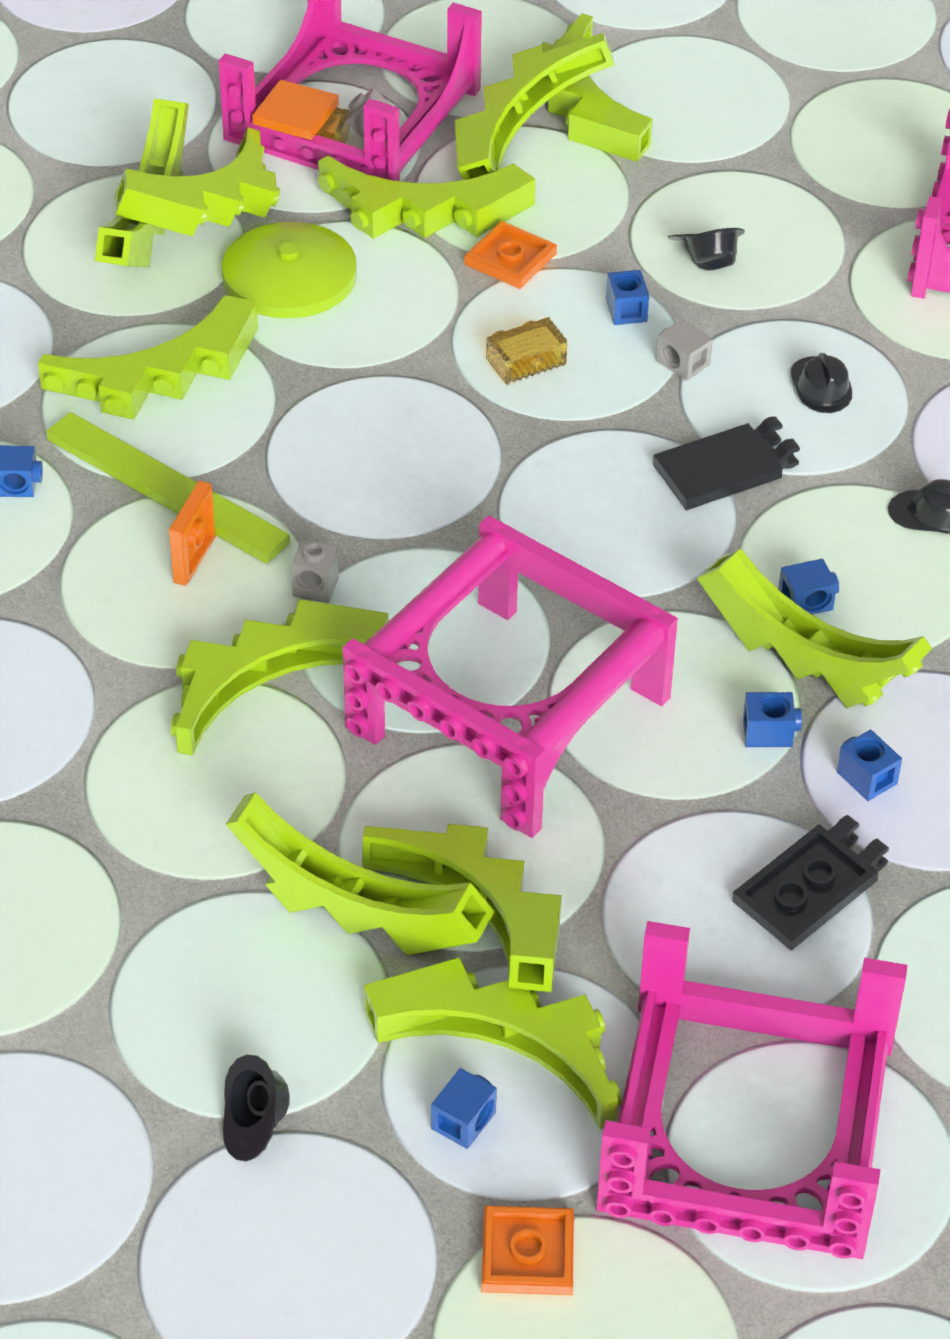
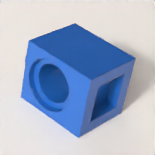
(627, 297)
(19, 471)
(810, 585)
(770, 719)
(869, 764)
(464, 1108)

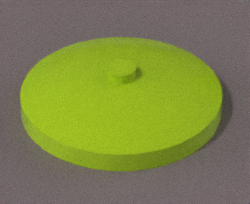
(290, 269)

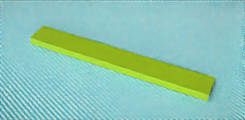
(164, 485)

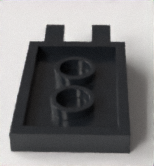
(726, 463)
(811, 882)

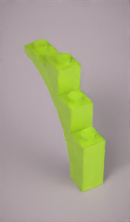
(509, 103)
(592, 114)
(216, 196)
(427, 207)
(128, 240)
(167, 369)
(766, 617)
(263, 651)
(309, 876)
(522, 921)
(450, 1003)

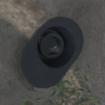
(712, 248)
(822, 383)
(923, 508)
(253, 1106)

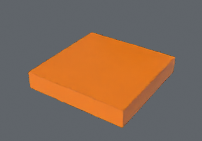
(295, 109)
(510, 254)
(192, 533)
(528, 1250)

